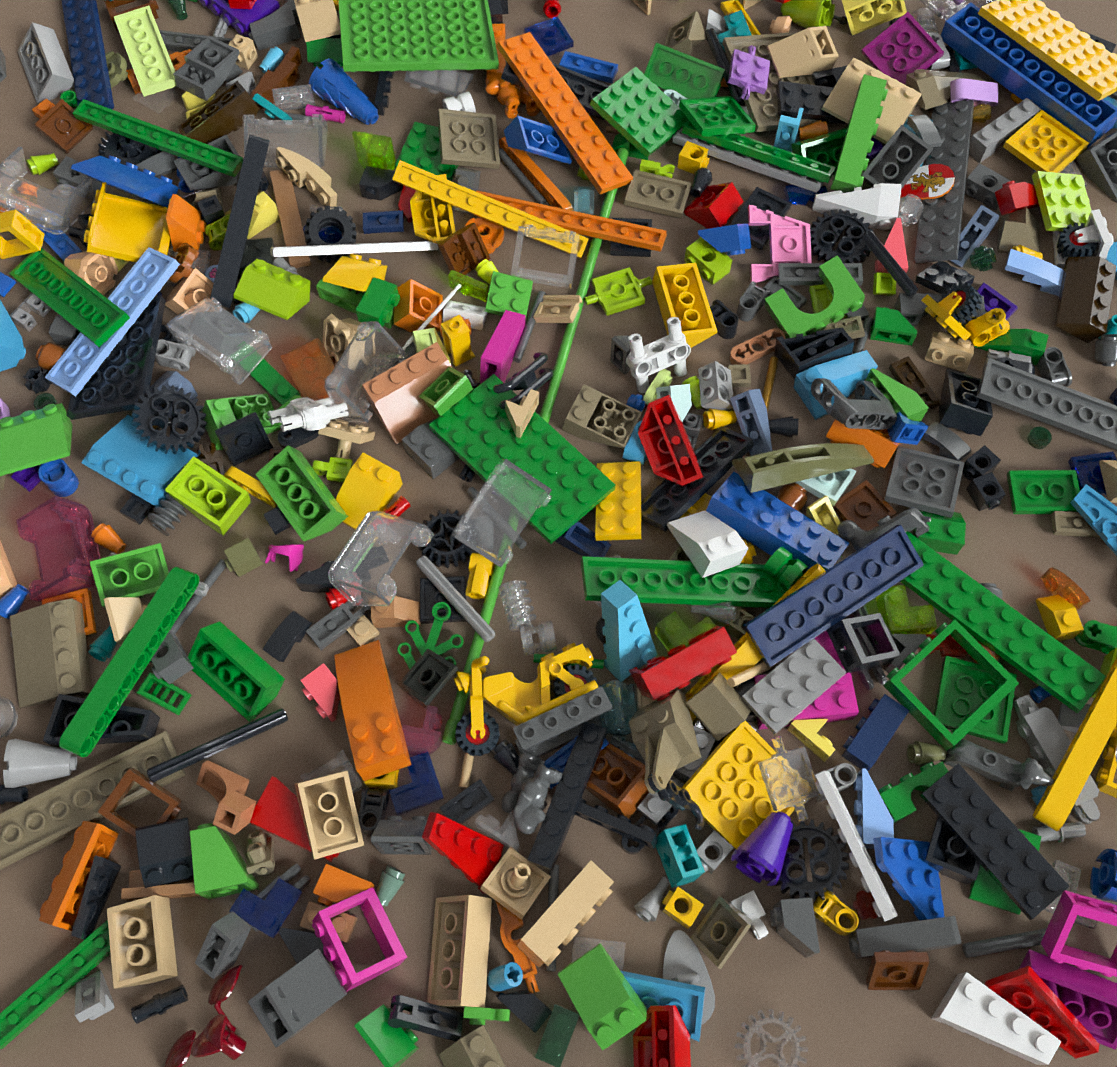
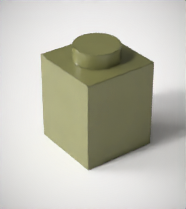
(242, 557)

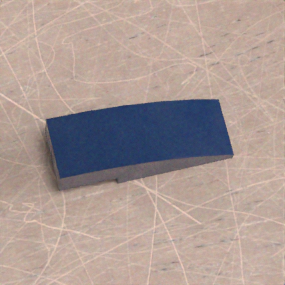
(583, 541)

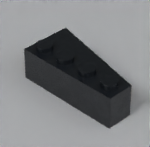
(127, 726)

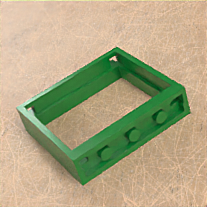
(921, 713)

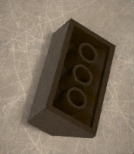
(220, 115)
(1085, 297)

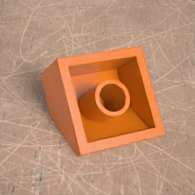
(184, 223)
(416, 305)

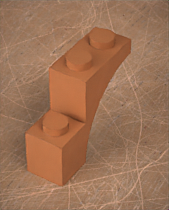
(229, 791)

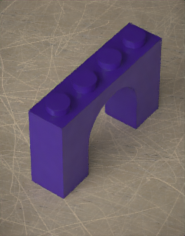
(241, 18)

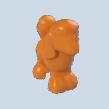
(510, 95)

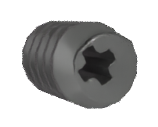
(166, 514)

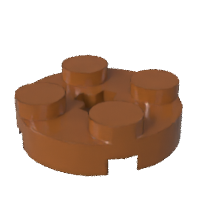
(185, 258)

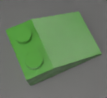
(130, 573)
(602, 996)

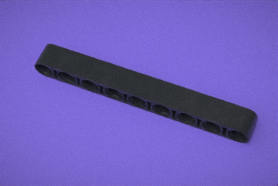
(239, 220)

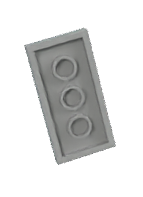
(793, 685)

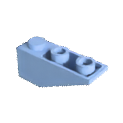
(872, 813)

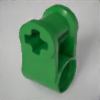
(1098, 636)

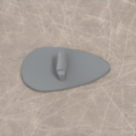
(685, 965)

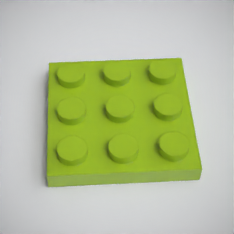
(1061, 199)

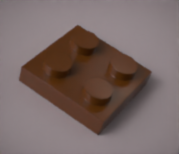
(62, 126)
(863, 506)
(897, 970)

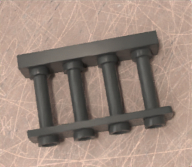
(561, 724)

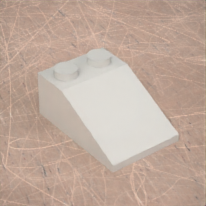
(708, 542)

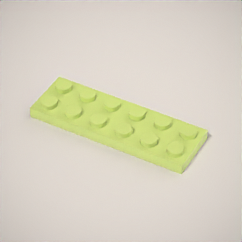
(146, 50)

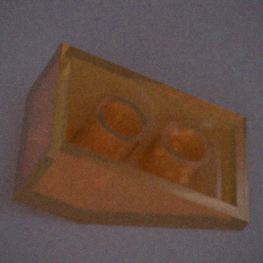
(308, 369)

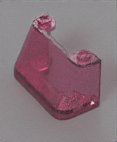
(62, 547)

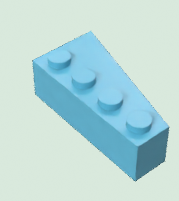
(625, 630)

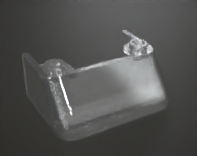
(44, 208)

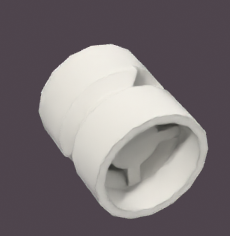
(462, 103)

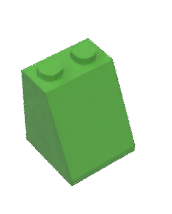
(218, 864)

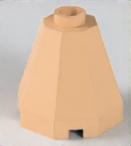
(94, 269)

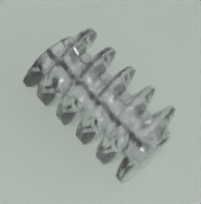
(516, 603)

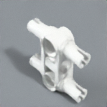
(658, 354)
(307, 414)

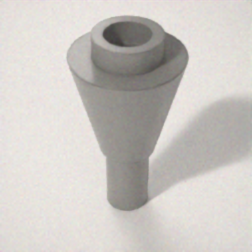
(649, 905)

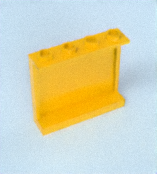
(126, 227)

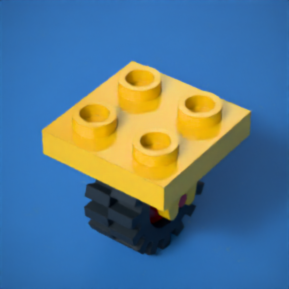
(956, 306)

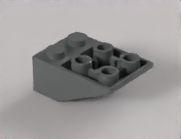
(297, 998)

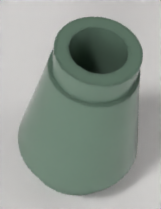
(389, 884)

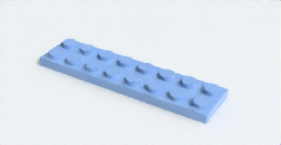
(131, 296)

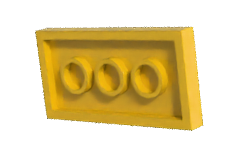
(620, 512)

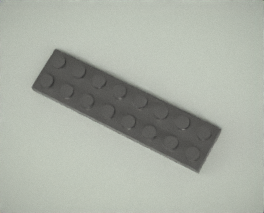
(1049, 402)

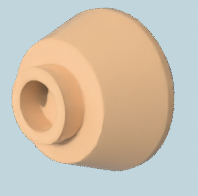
(781, 25)

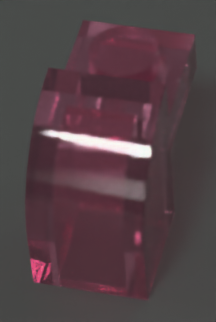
(425, 738)

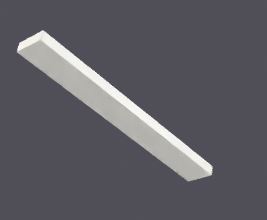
(352, 248)

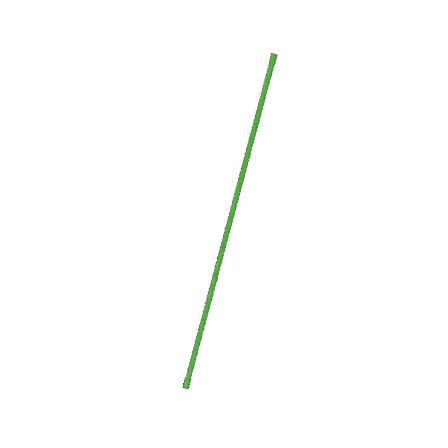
(498, 572)

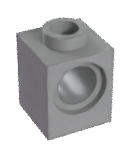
(722, 848)

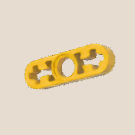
(250, 485)

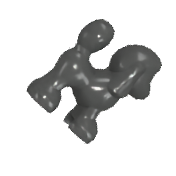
(529, 792)

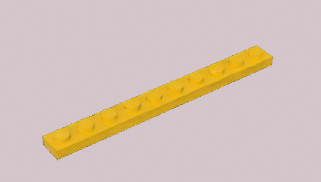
(477, 204)

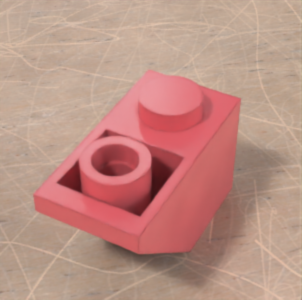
(324, 689)

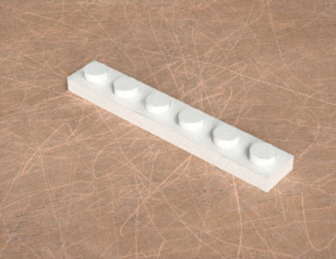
(859, 854)

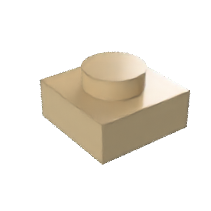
(362, 631)

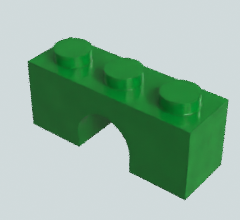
(898, 798)

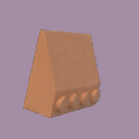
(397, 391)

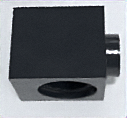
(211, 209)
(983, 457)
(990, 485)

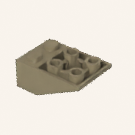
(601, 418)

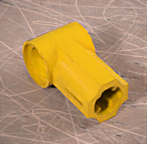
(480, 572)

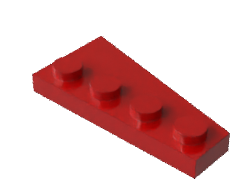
(464, 847)
(1038, 1002)

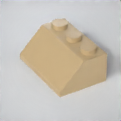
(141, 942)

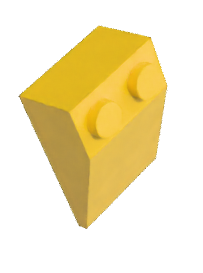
(355, 272)
(367, 489)

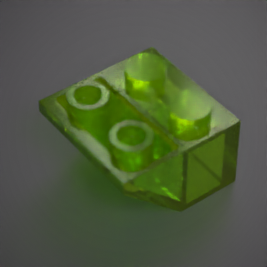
(374, 150)

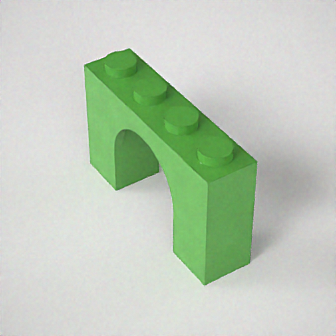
(845, 295)

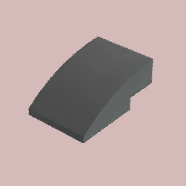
(206, 68)

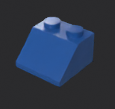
(728, 239)

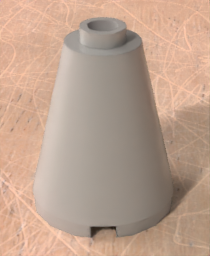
(35, 763)

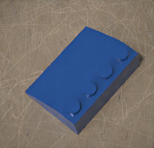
(128, 179)

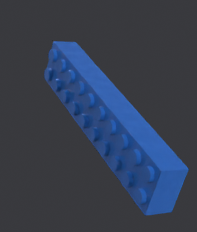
(1027, 74)

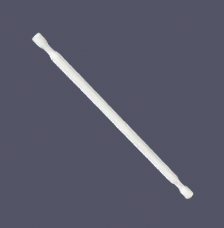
(433, 315)

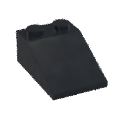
(960, 406)

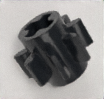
(36, 380)

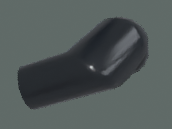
(78, 233)

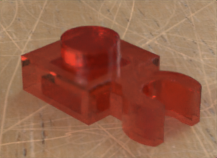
(949, 647)

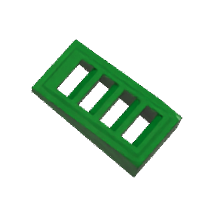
(146, 686)

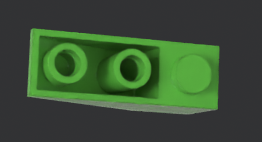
(901, 397)

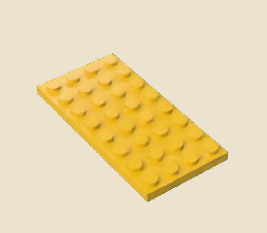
(1056, 44)

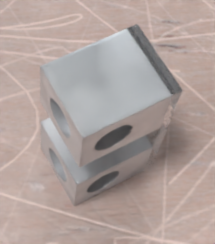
(21, 313)

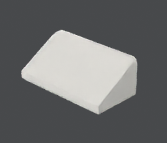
(474, 313)

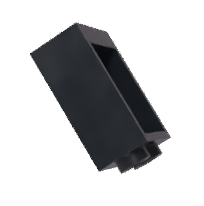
(853, 657)

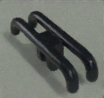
(525, 379)

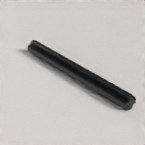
(217, 745)

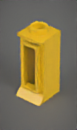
(457, 340)

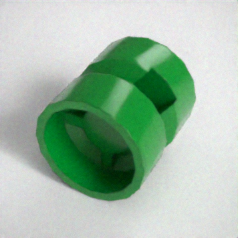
(785, 567)

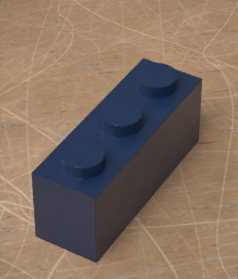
(874, 732)

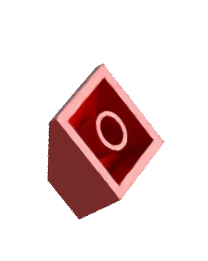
(715, 205)

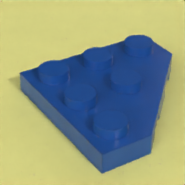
(911, 874)

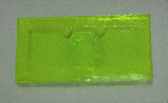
(469, 286)

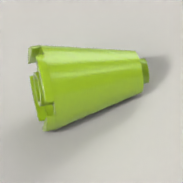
(809, 12)

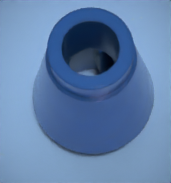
(12, 601)

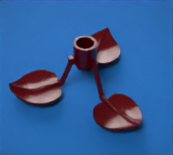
(214, 1036)

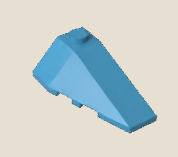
(10, 341)
(842, 372)

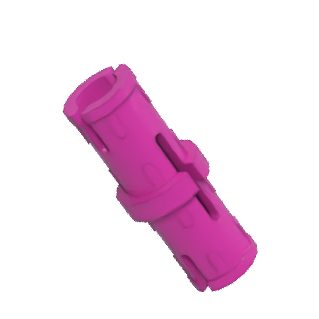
(329, 114)

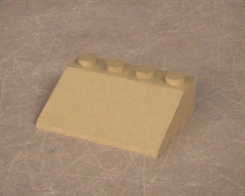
(896, 107)

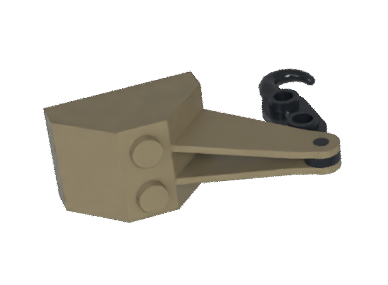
(666, 743)

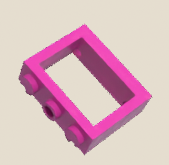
(1061, 923)
(381, 928)

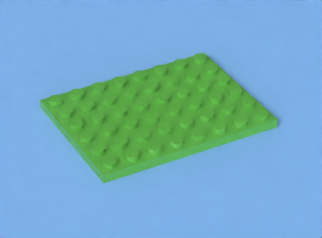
(417, 35)

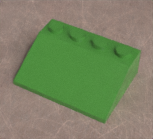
(34, 438)

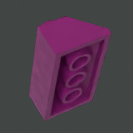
(1083, 993)

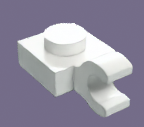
(753, 909)

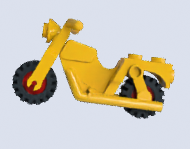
(519, 701)

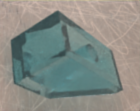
(584, 199)

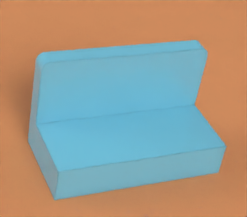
(787, 131)

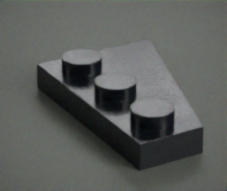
(97, 890)

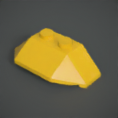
(431, 217)

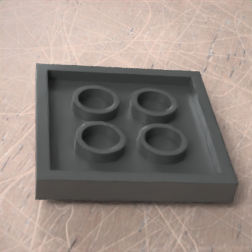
(924, 481)

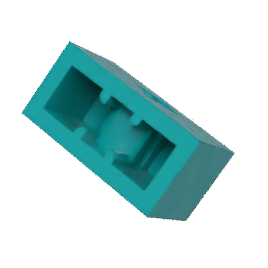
(679, 856)

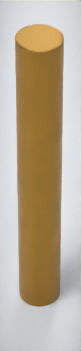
(769, 381)

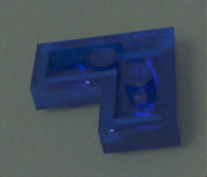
(423, 788)
(267, 914)

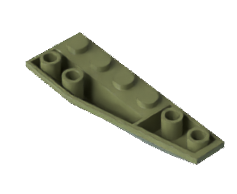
(798, 464)

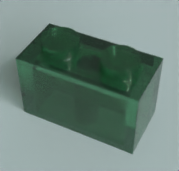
(557, 1036)

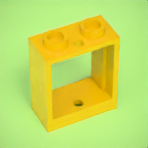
(27, 239)

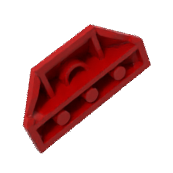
(668, 443)
(662, 1039)

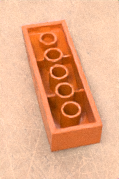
(370, 712)

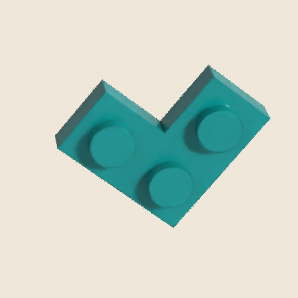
(736, 26)

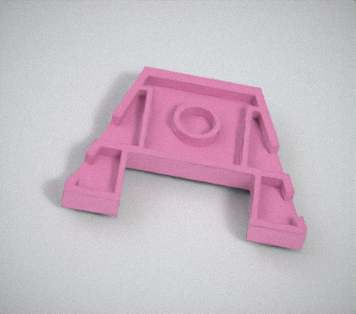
(788, 242)

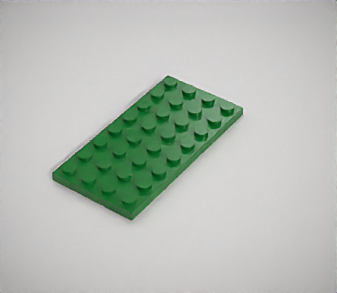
(483, 436)

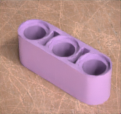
(974, 90)

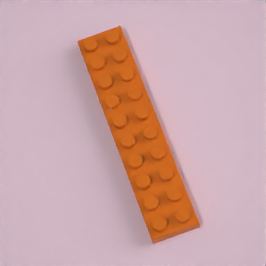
(565, 113)

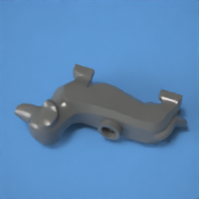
(908, 519)
(997, 766)

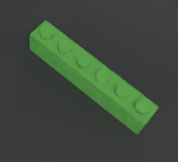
(859, 133)

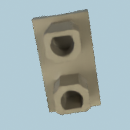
(260, 853)

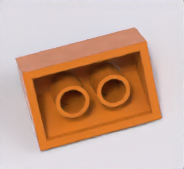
(875, 441)

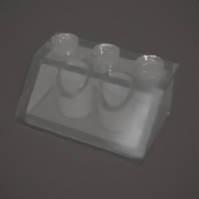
(443, 81)

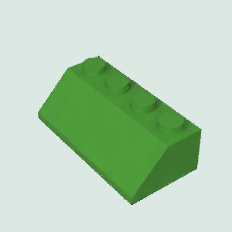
(301, 494)

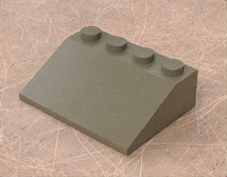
(50, 653)

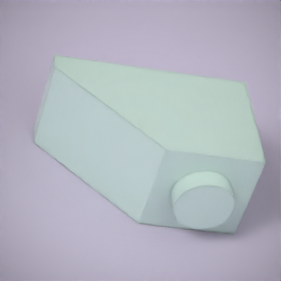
(680, 396)

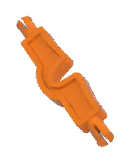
(510, 923)

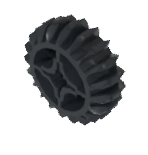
(438, 540)

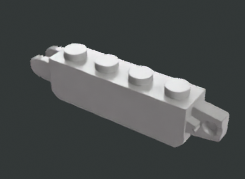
(1048, 746)

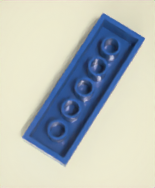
(774, 524)

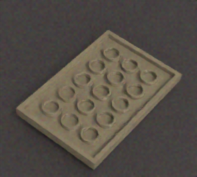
(764, 107)

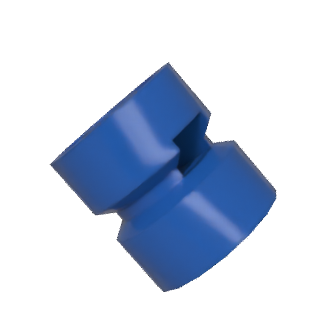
(58, 478)

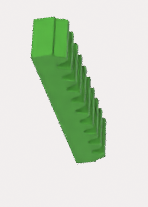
(344, 298)

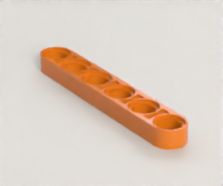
(536, 177)

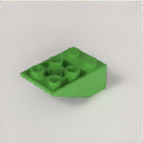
(227, 410)

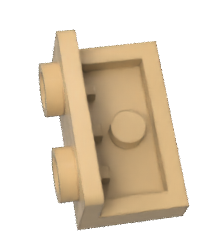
(950, 351)

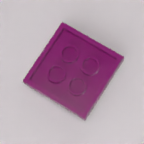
(902, 49)

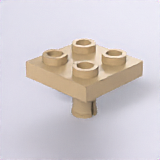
(346, 435)
(515, 883)

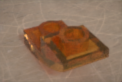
(1058, 583)

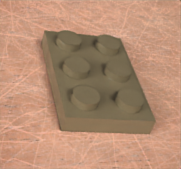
(658, 194)

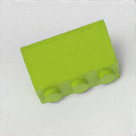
(273, 289)

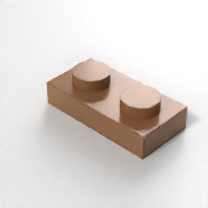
(342, 922)

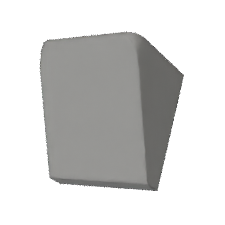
(715, 21)

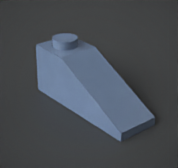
(975, 233)
(753, 419)

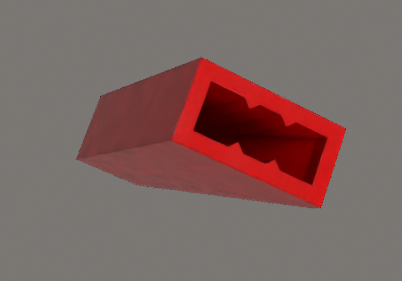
(281, 816)

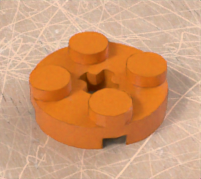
(495, 233)

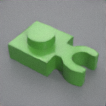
(478, 1015)

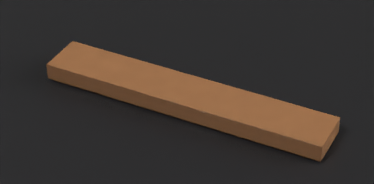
(289, 216)

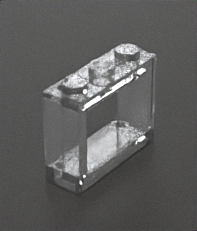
(540, 276)

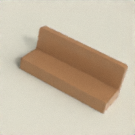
(178, 889)

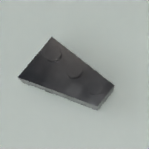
(807, 351)

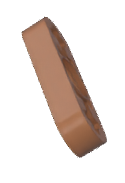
(752, 355)

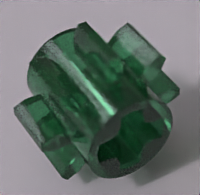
(983, 258)

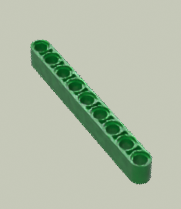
(129, 663)

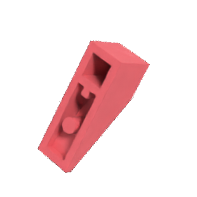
(896, 247)

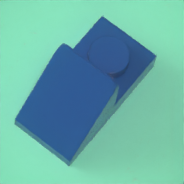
(906, 430)

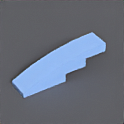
(1035, 271)

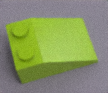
(209, 495)

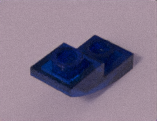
(799, 195)

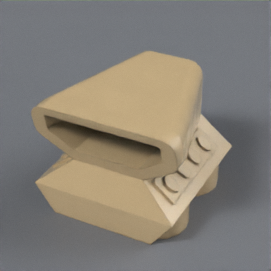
(338, 335)

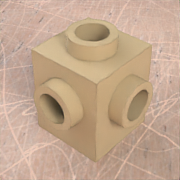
(247, 51)

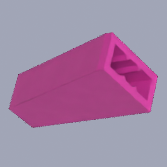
(502, 346)

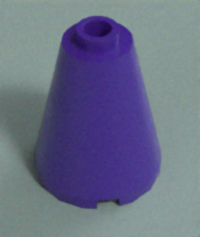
(765, 849)

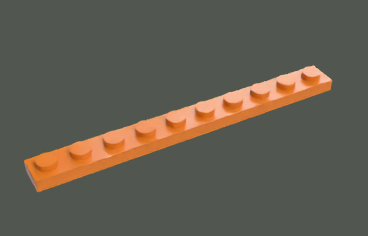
(589, 224)

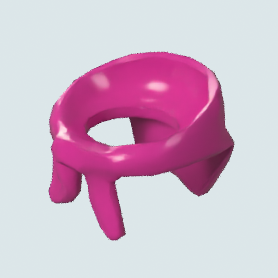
(294, 551)

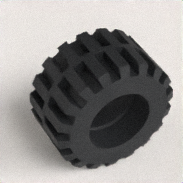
(330, 218)

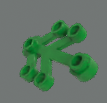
(432, 639)

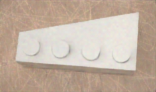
(987, 1016)

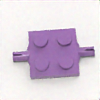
(749, 72)

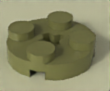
(116, 68)

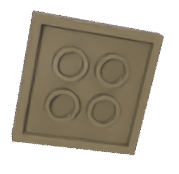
(468, 139)

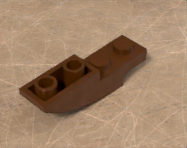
(284, 76)

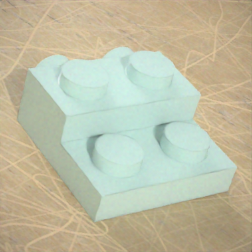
(831, 485)

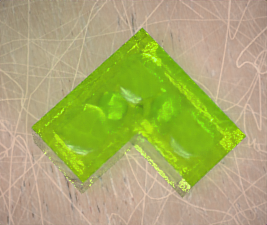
(900, 617)
(674, 631)

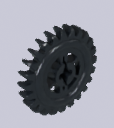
(129, 148)

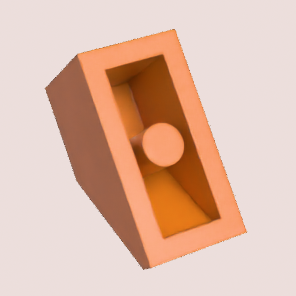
(338, 885)

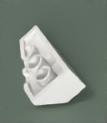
(876, 205)

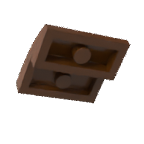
(464, 249)

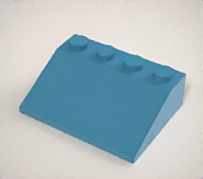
(133, 465)

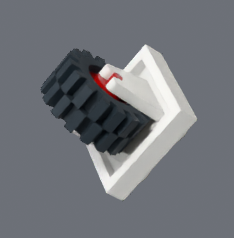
(1088, 240)

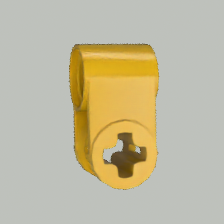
(986, 327)
(832, 911)

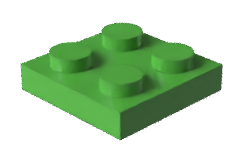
(508, 294)

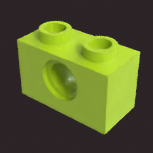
(710, 262)

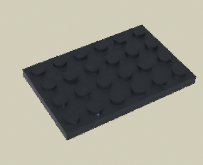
(125, 371)

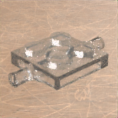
(789, 778)

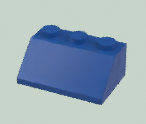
(536, 139)

